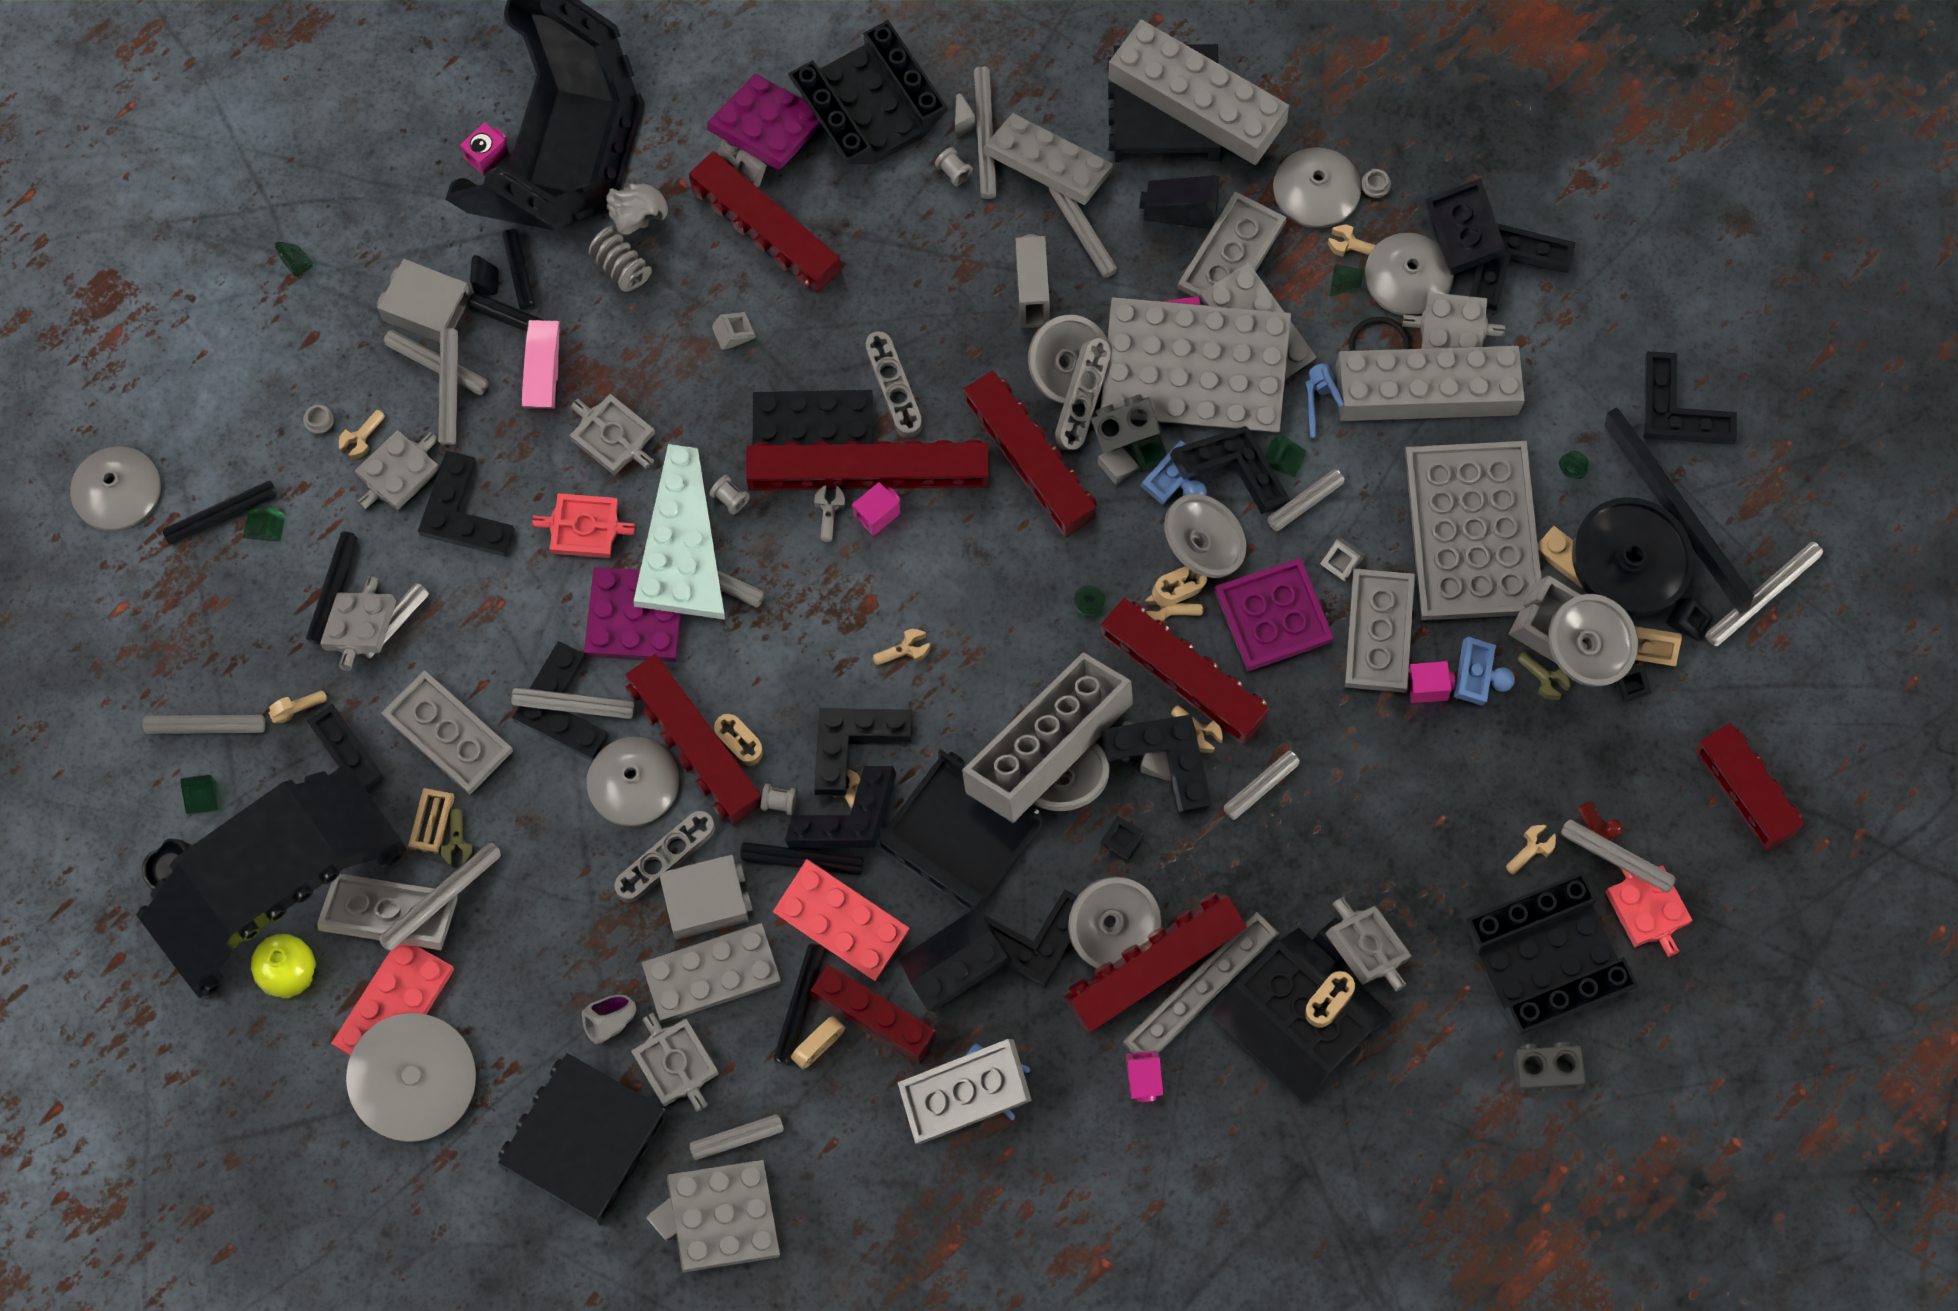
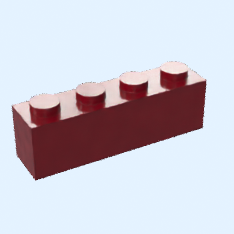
(1749, 786)
(873, 1014)

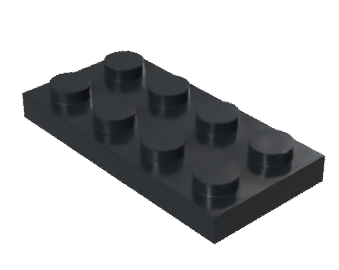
(813, 417)

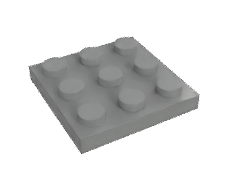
(723, 1216)

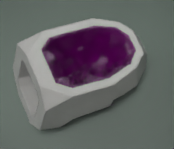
(607, 1017)

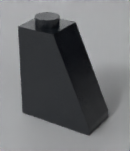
(1182, 201)

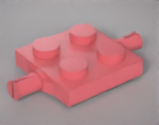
(584, 525)
(1648, 912)

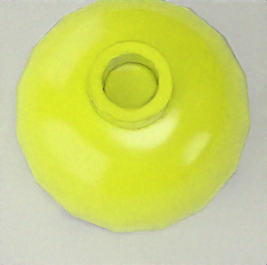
(283, 965)

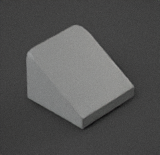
(963, 117)
(732, 330)
(1117, 465)
(1342, 559)
(1156, 766)
(663, 1220)

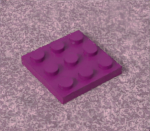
(765, 121)
(1273, 614)
(627, 631)

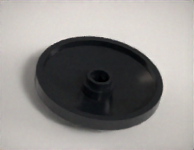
(1633, 555)

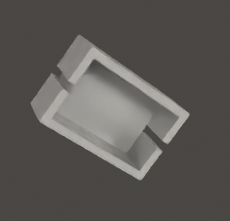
(1540, 606)

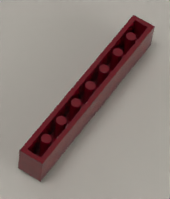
(864, 465)

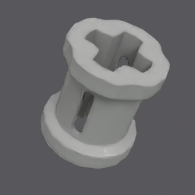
(953, 166)
(729, 494)
(778, 799)

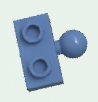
(1167, 480)
(1476, 672)

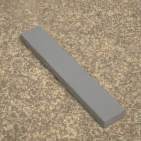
(1202, 987)

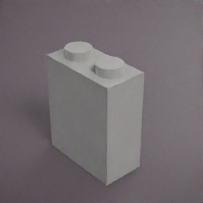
(1032, 281)
(423, 300)
(705, 896)

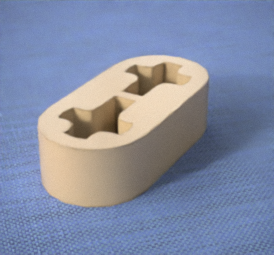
(1181, 591)
(743, 735)
(1324, 994)
(818, 1042)

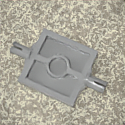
(1453, 322)
(612, 434)
(397, 470)
(358, 623)
(1368, 944)
(675, 1062)

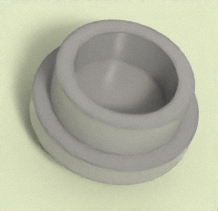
(1376, 183)
(318, 419)

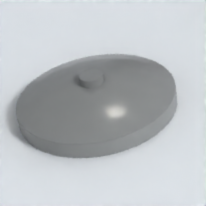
(411, 1077)

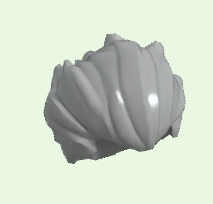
(635, 206)

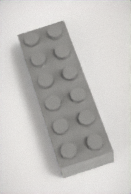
(1198, 92)
(1429, 383)
(1047, 737)

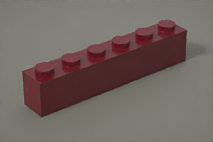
(764, 222)
(1030, 453)
(1184, 670)
(694, 740)
(1155, 961)

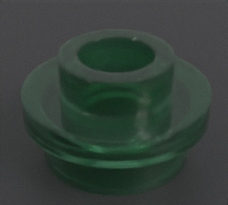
(1574, 465)
(1089, 608)

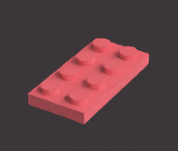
(842, 920)
(402, 985)

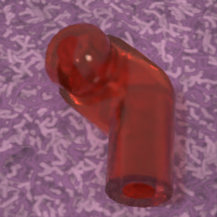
(1596, 824)

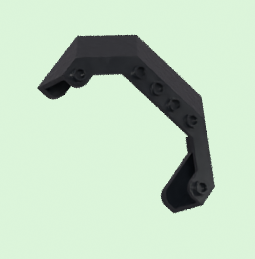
(574, 125)
(262, 867)

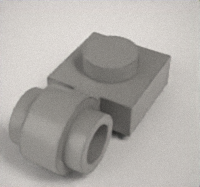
(743, 162)

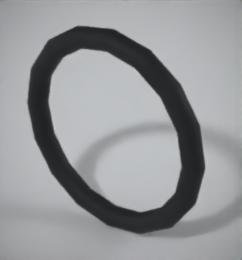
(1396, 325)

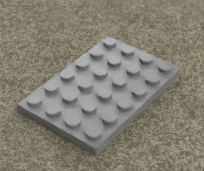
(1198, 363)
(1472, 528)

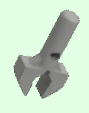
(828, 511)

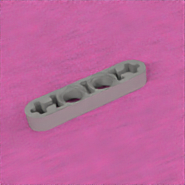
(891, 385)
(1079, 392)
(661, 853)

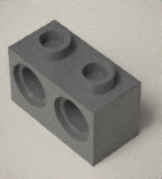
(1128, 430)
(1550, 1077)

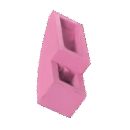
(540, 365)

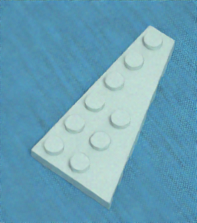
(679, 552)

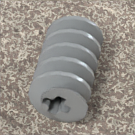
(618, 260)

